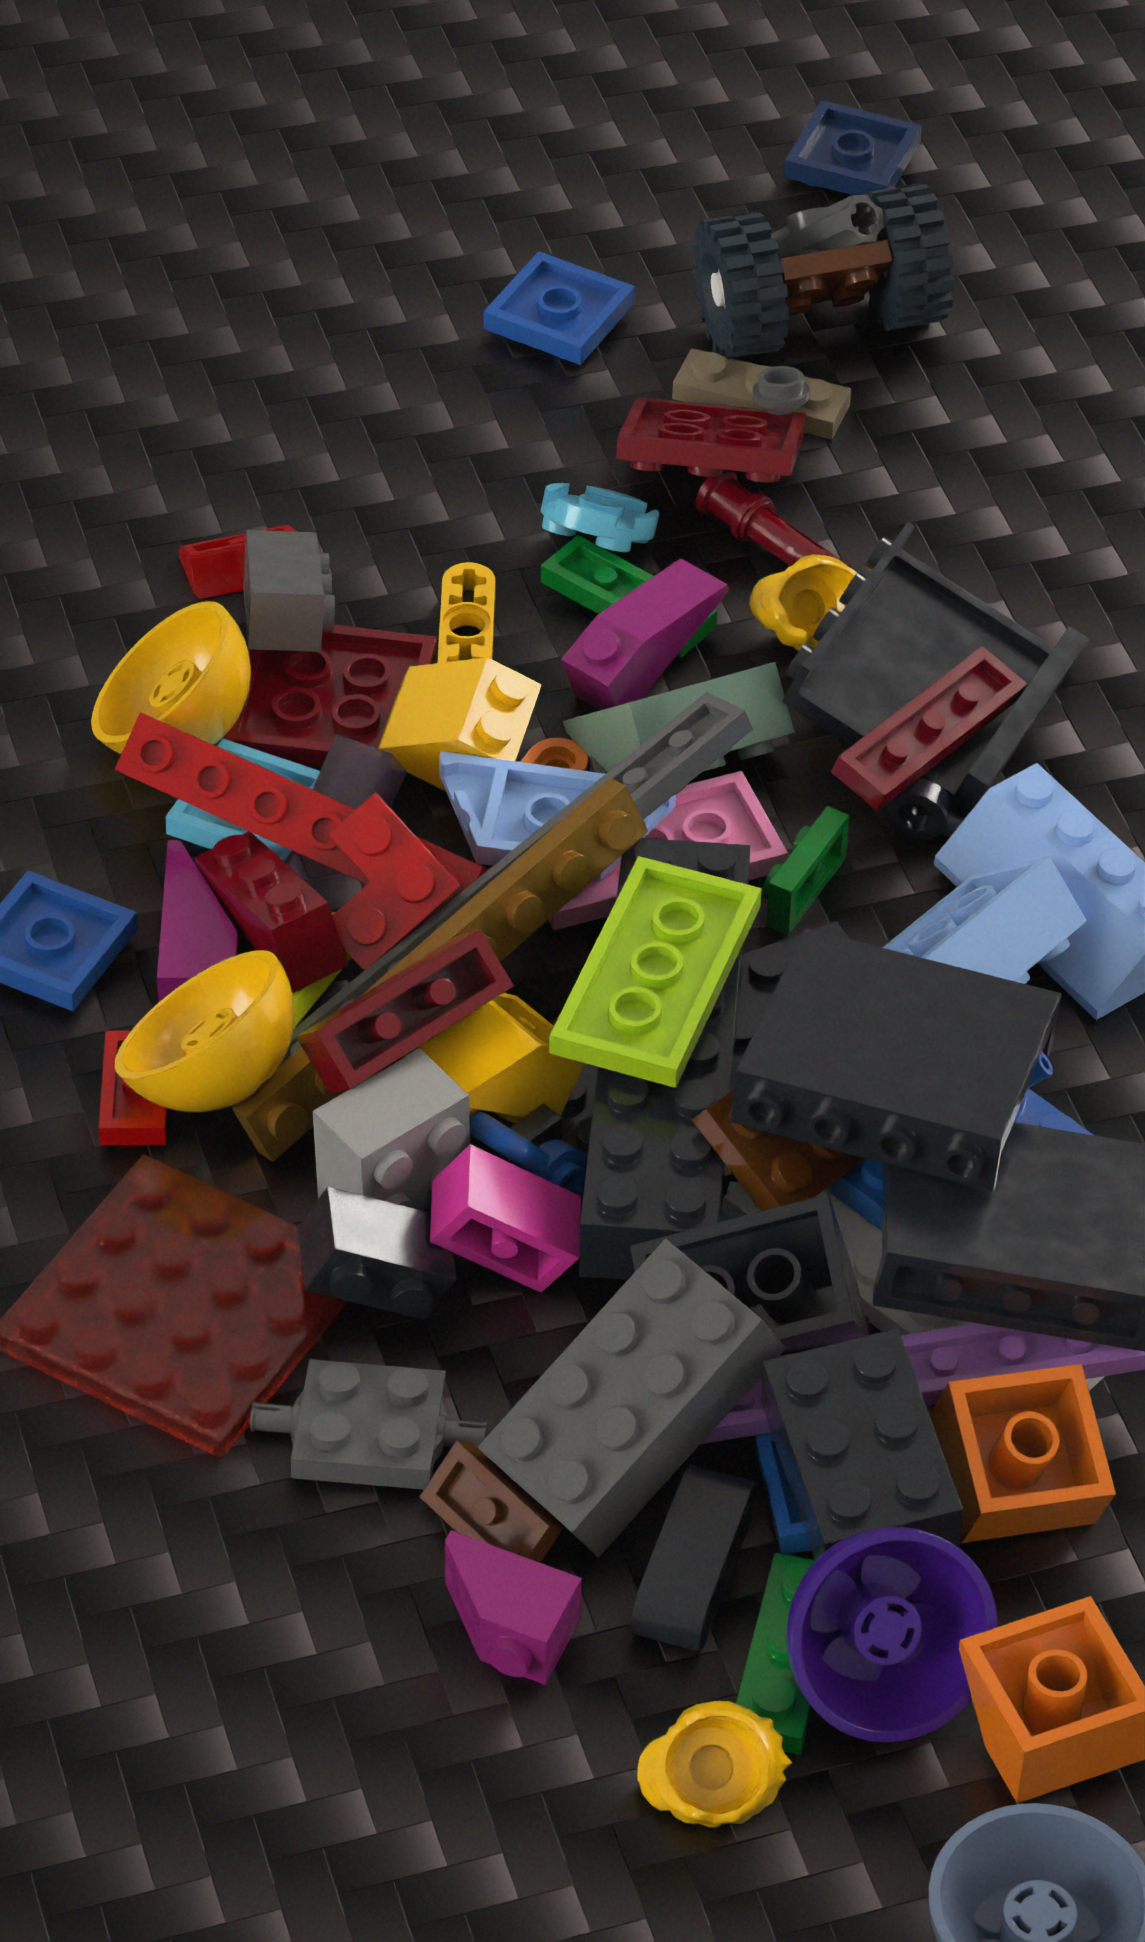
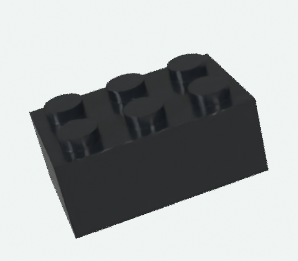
(858, 1441)

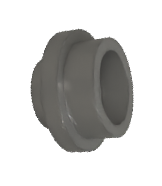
(780, 390)

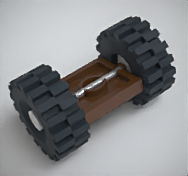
(752, 293)

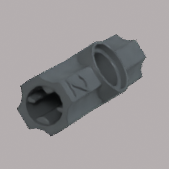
(832, 227)

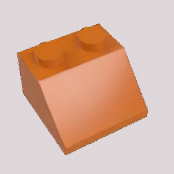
(1055, 1699)

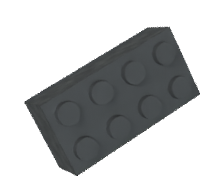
(632, 1397)

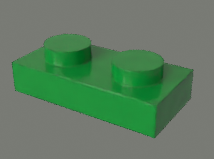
(805, 873)

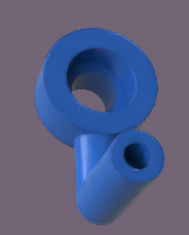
(552, 1161)

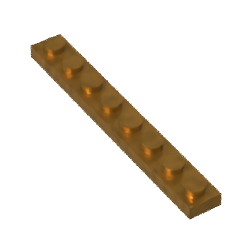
(506, 914)

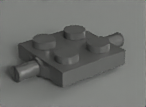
(367, 1424)

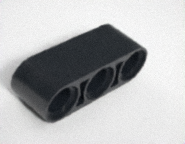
(694, 1557)

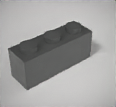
(286, 591)

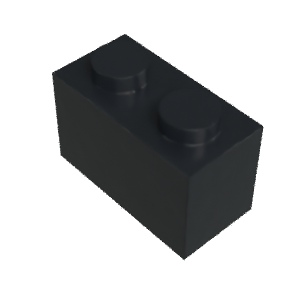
(373, 1254)

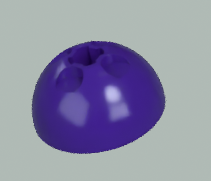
(906, 1663)

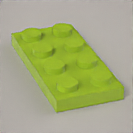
(655, 972)

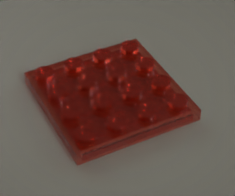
(173, 1307)

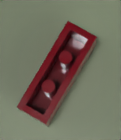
(273, 908)
(404, 1011)

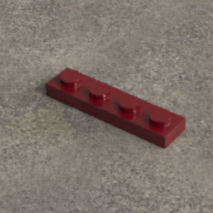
(928, 728)

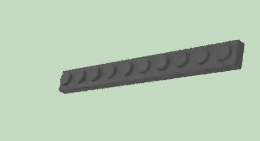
(651, 775)

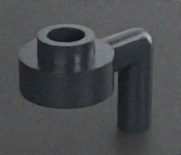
(923, 811)

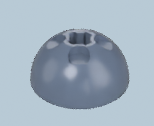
(1037, 1879)

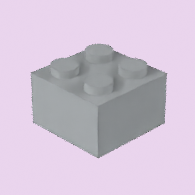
(392, 1133)

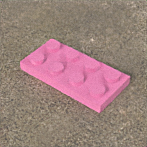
(705, 811)

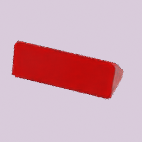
(217, 564)

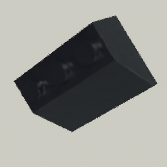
(784, 1268)

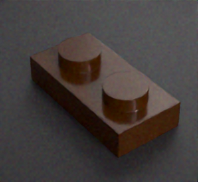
(488, 1504)

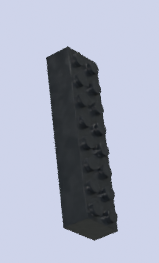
(646, 1157)

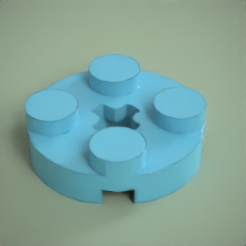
(599, 512)

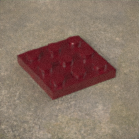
(710, 439)
(308, 697)

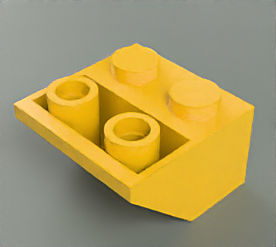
(504, 1060)

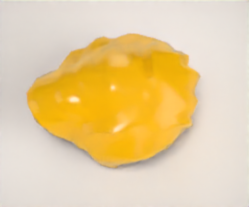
(800, 597)
(714, 1765)

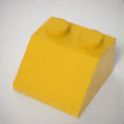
(459, 709)

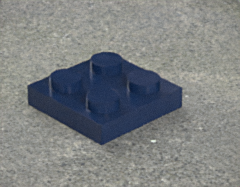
(851, 150)

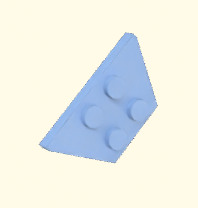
(510, 800)

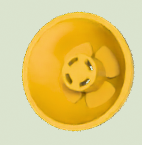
(182, 672)
(212, 1036)

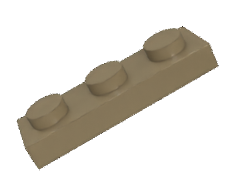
(729, 382)

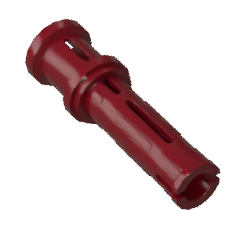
(754, 519)

